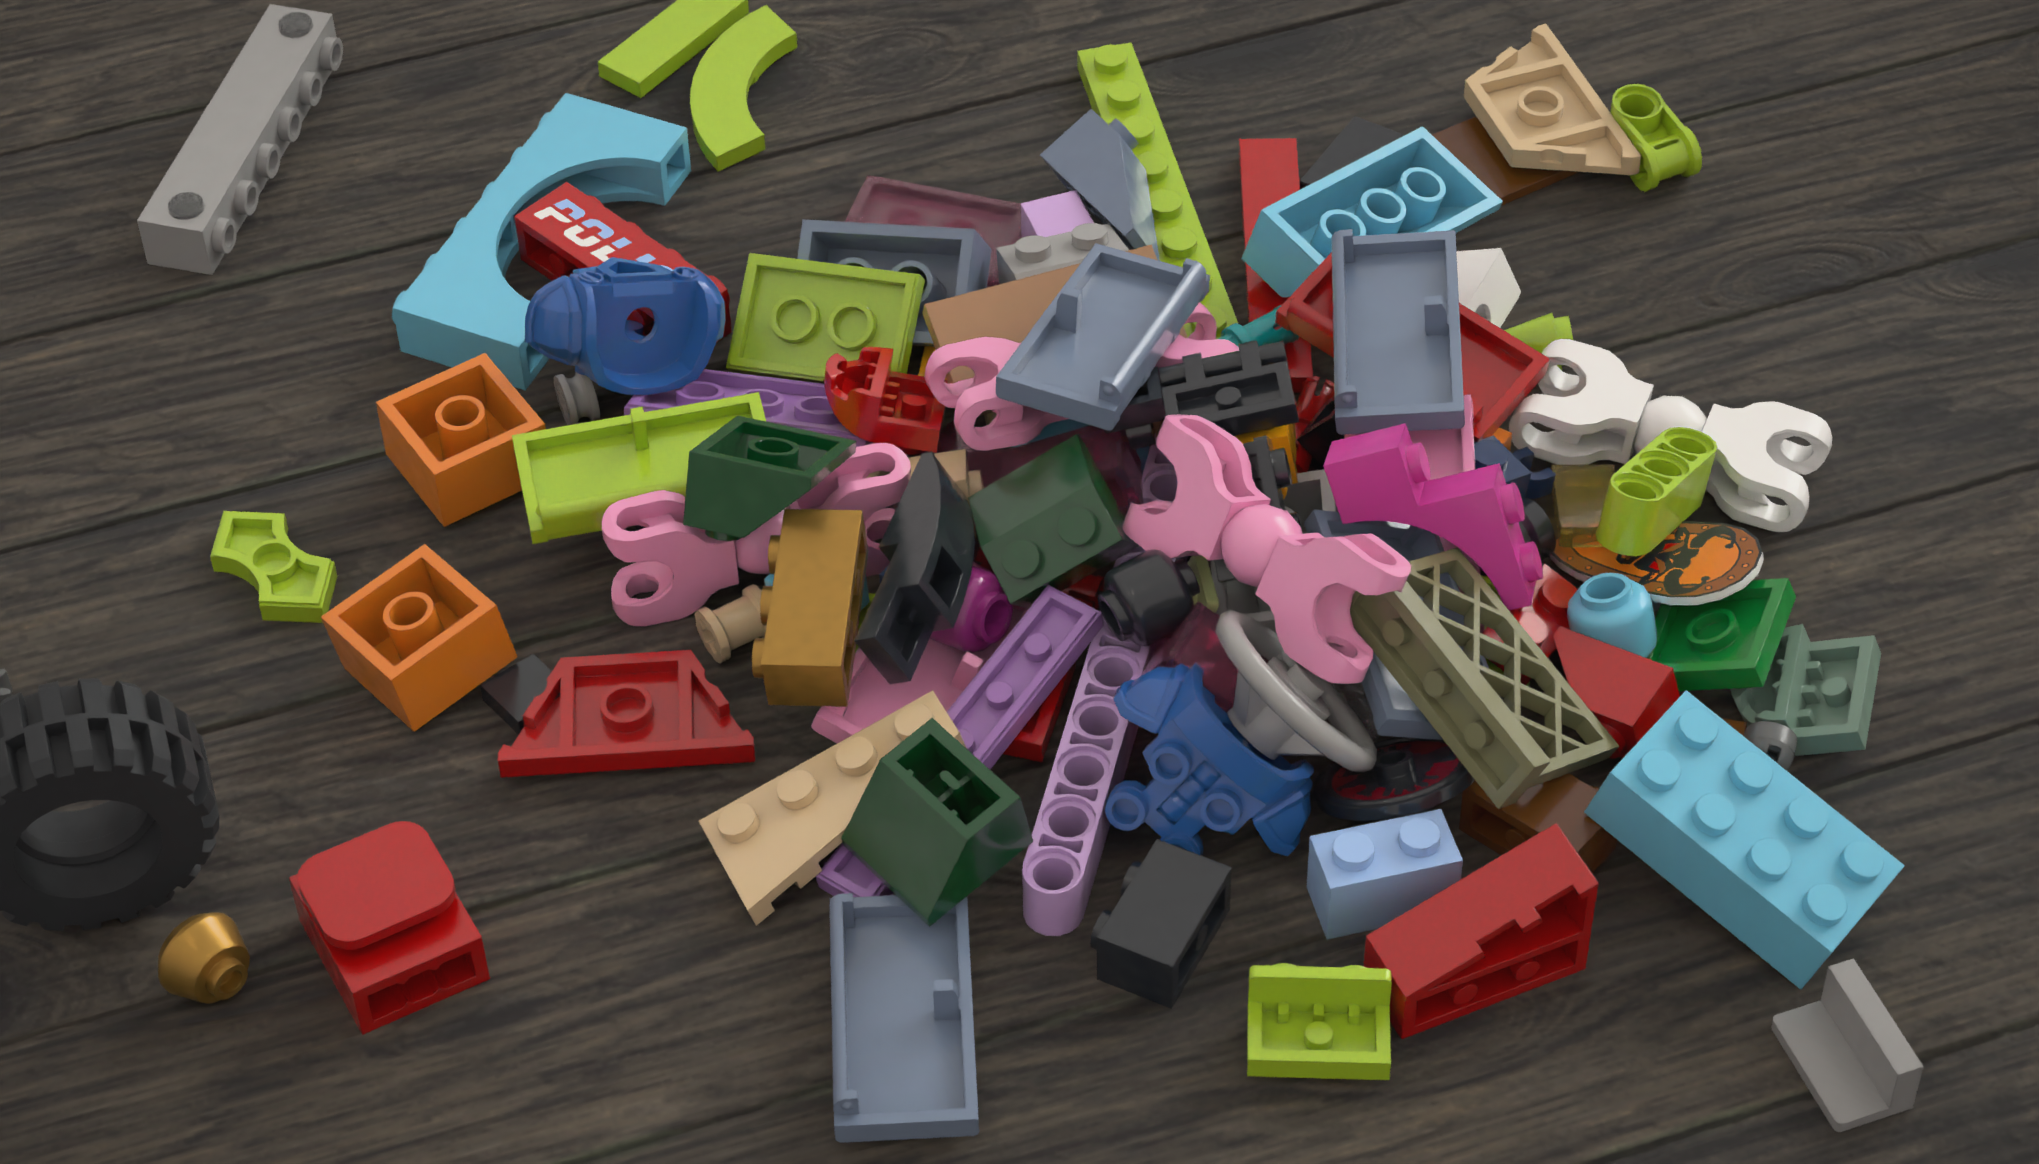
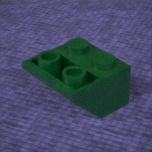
(935, 822)

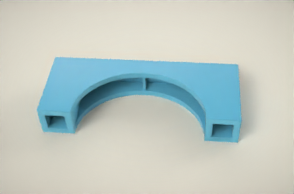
(462, 297)

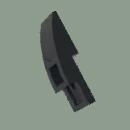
(927, 574)

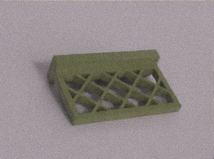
(1462, 695)

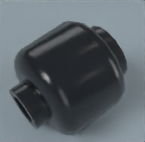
(1147, 597)

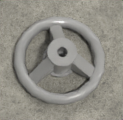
(1285, 705)

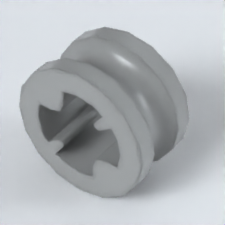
(576, 398)

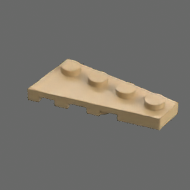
(799, 817)

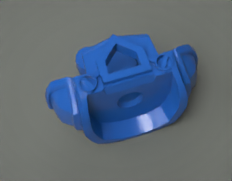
(587, 327)
(1204, 769)

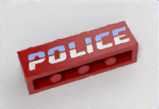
(577, 232)

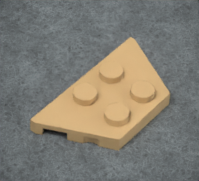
(1547, 112)

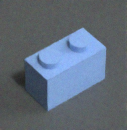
(1379, 871)

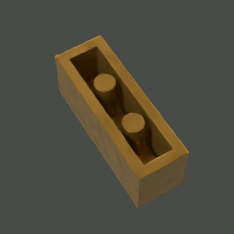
(812, 608)

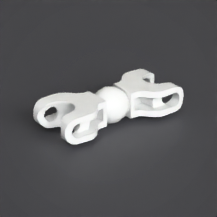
(1611, 415)

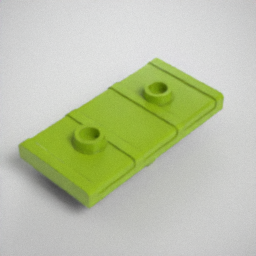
(585, 467)

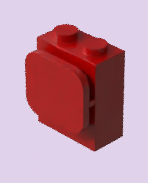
(388, 924)

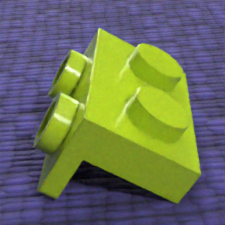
(1319, 1022)

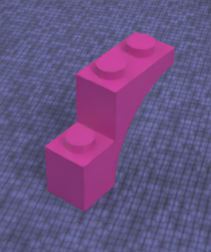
(1389, 480)

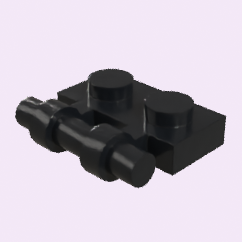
(1233, 390)

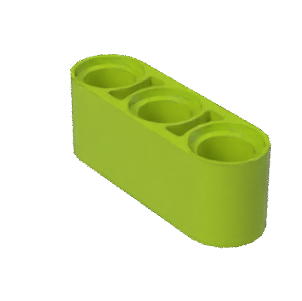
(1656, 491)

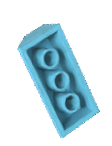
(1391, 191)

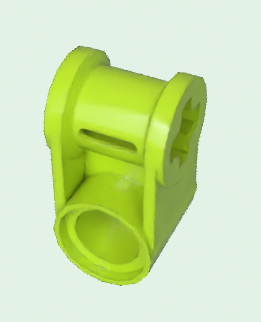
(1657, 134)

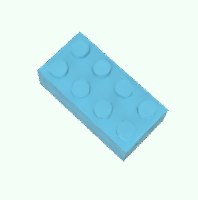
(1743, 838)

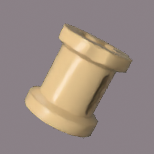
(731, 624)

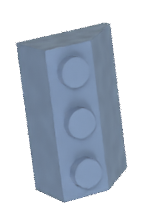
(946, 257)

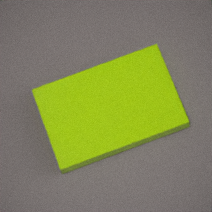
(807, 310)

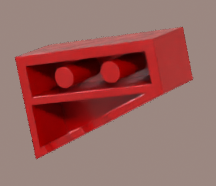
(1488, 935)

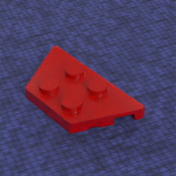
(626, 717)

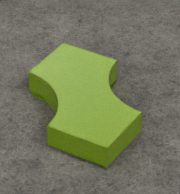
(288, 580)

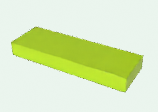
(668, 42)

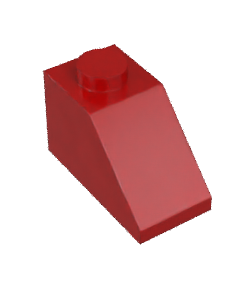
(1616, 685)

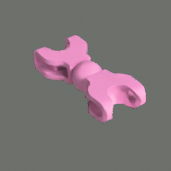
(1015, 422)
(690, 566)
(1299, 575)

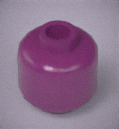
(982, 617)

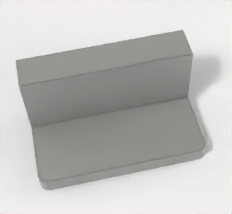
(1850, 1051)

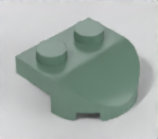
(1817, 691)

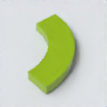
(723, 82)

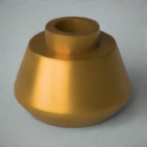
(204, 959)

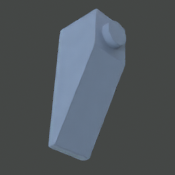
(1107, 176)

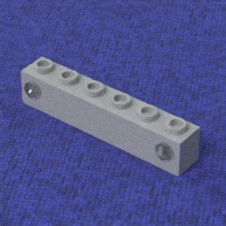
(240, 140)

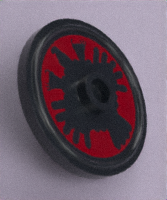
(1405, 781)

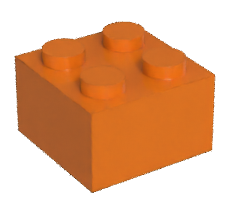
(456, 437)
(419, 637)

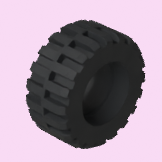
(116, 855)

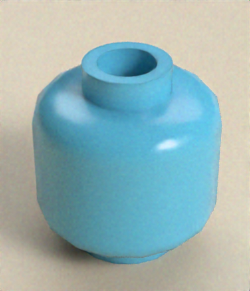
(1614, 612)

